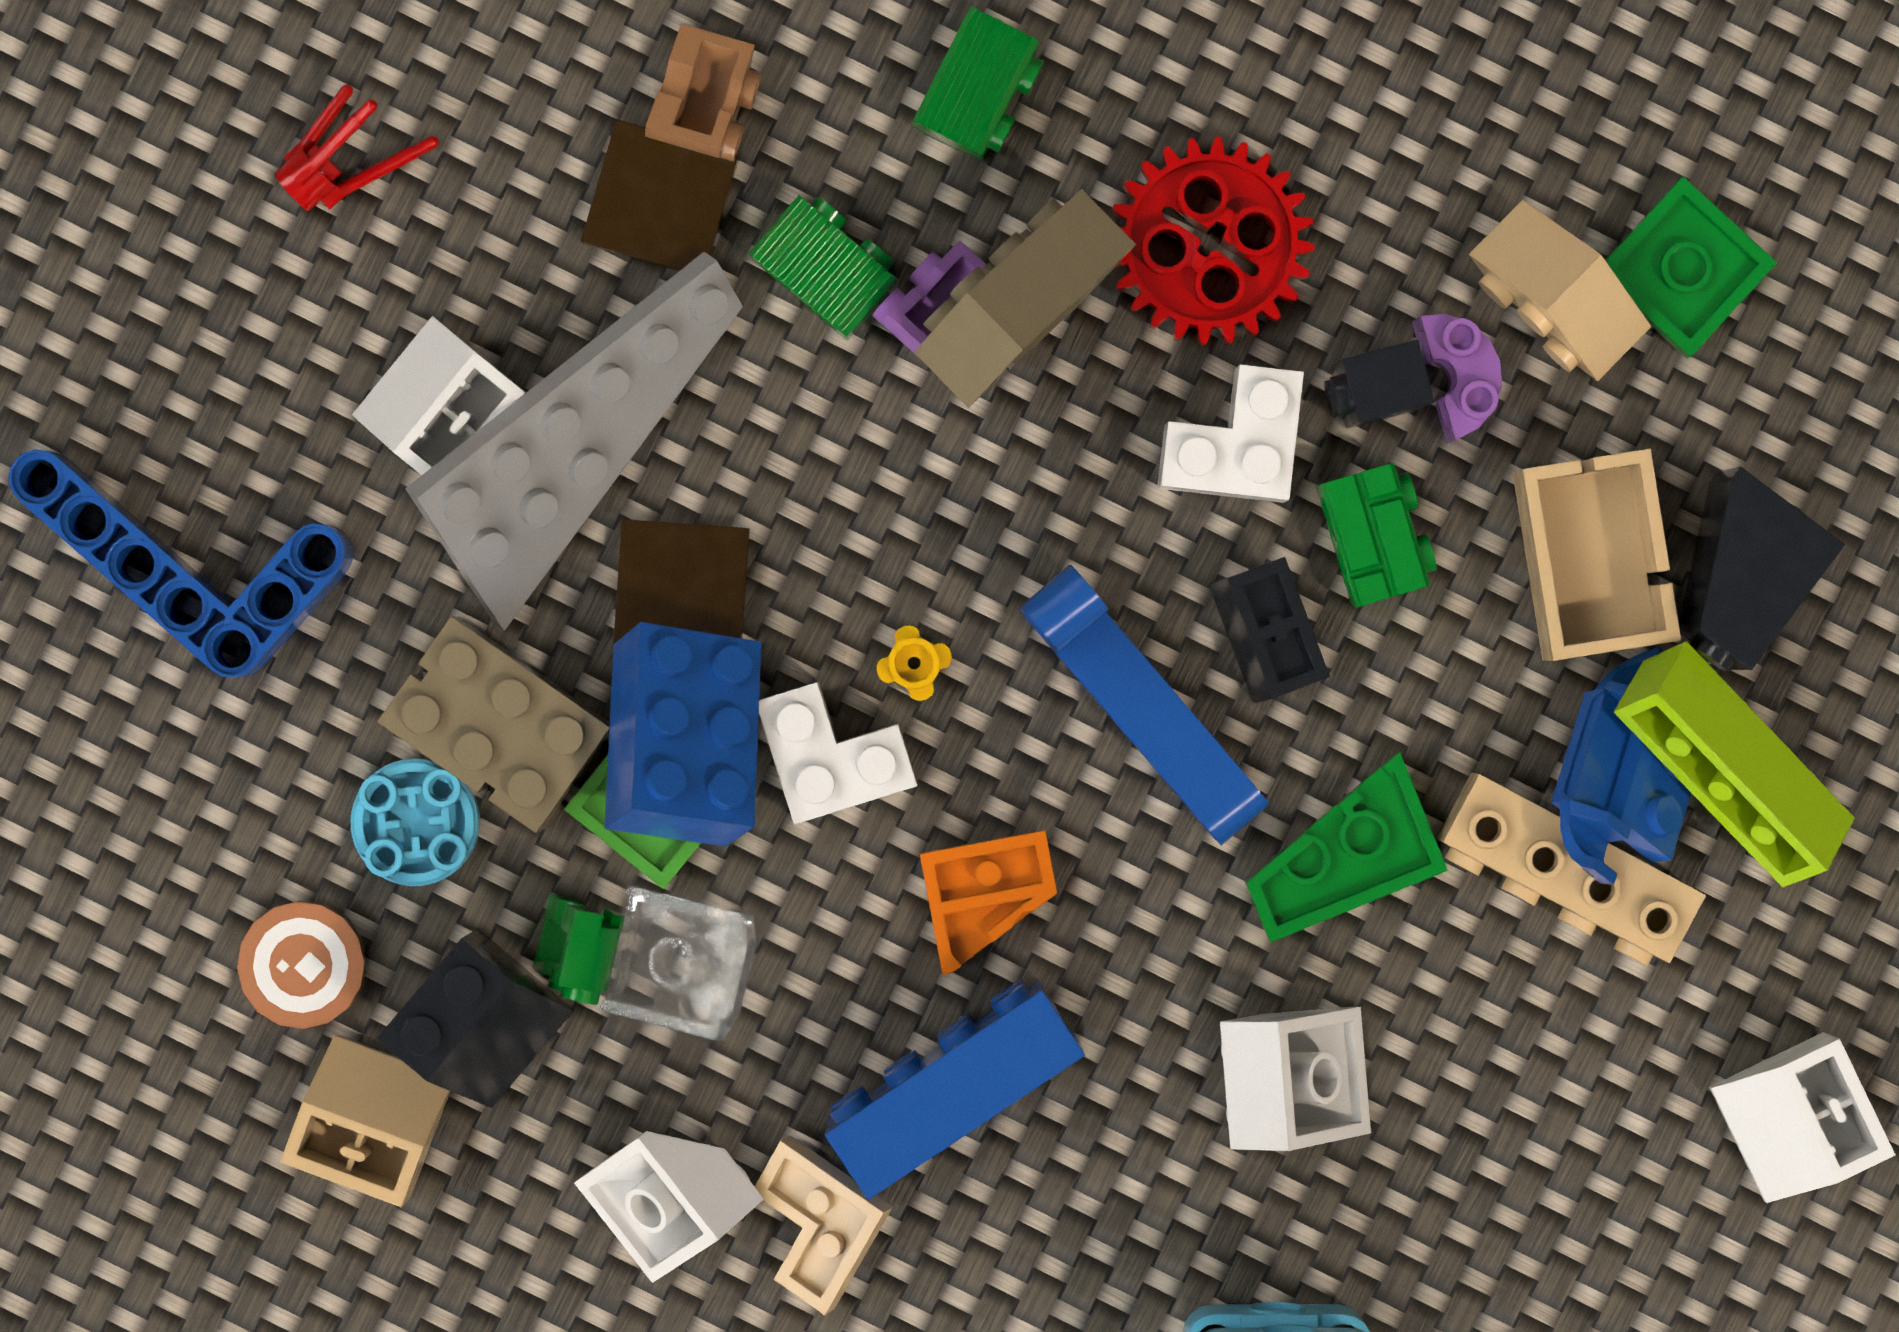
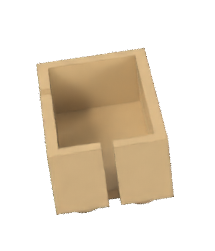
(1591, 553)

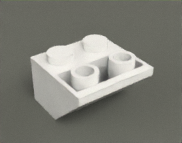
(435, 397)
(1802, 1119)

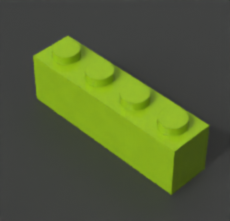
(1734, 764)

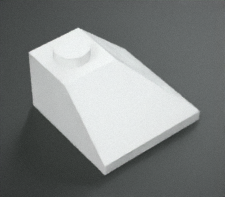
(668, 1198)

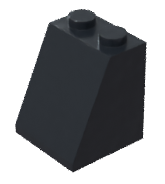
(1749, 570)
(475, 1021)

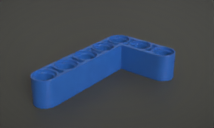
(173, 575)
(1143, 704)

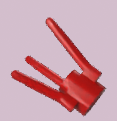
(311, 170)

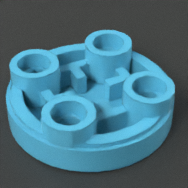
(414, 822)

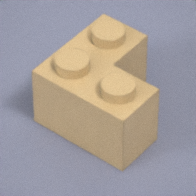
(1560, 291)

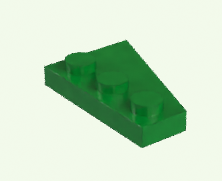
(1350, 856)

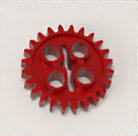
(1242, 193)

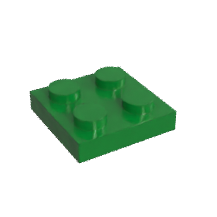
(1688, 266)

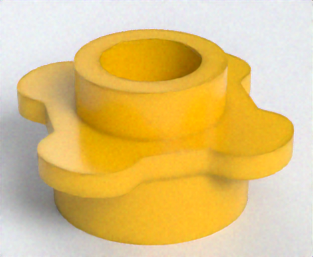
(919, 680)

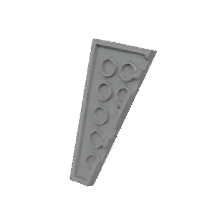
(545, 462)

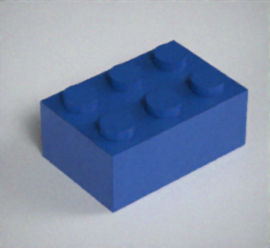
(683, 735)

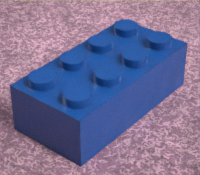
(953, 1088)

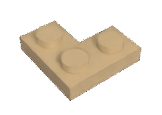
(833, 1217)

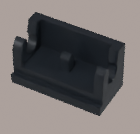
(1269, 630)

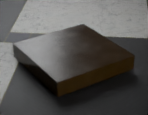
(657, 199)
(682, 577)

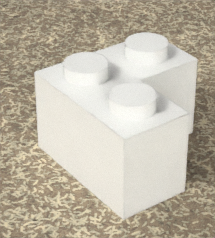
(1249, 456)
(820, 771)

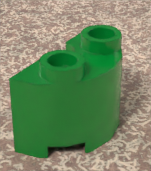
(578, 948)

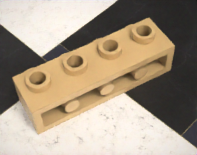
(1527, 847)

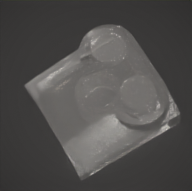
(681, 964)

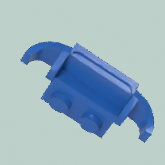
(1615, 784)

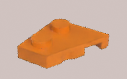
(984, 891)

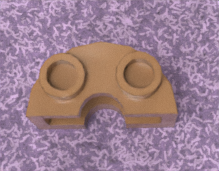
(703, 93)

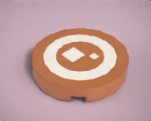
(302, 964)

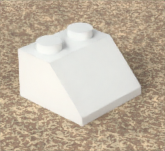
(1295, 1078)

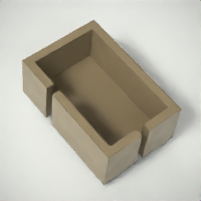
(1024, 297)
(496, 724)

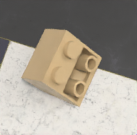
(366, 1122)

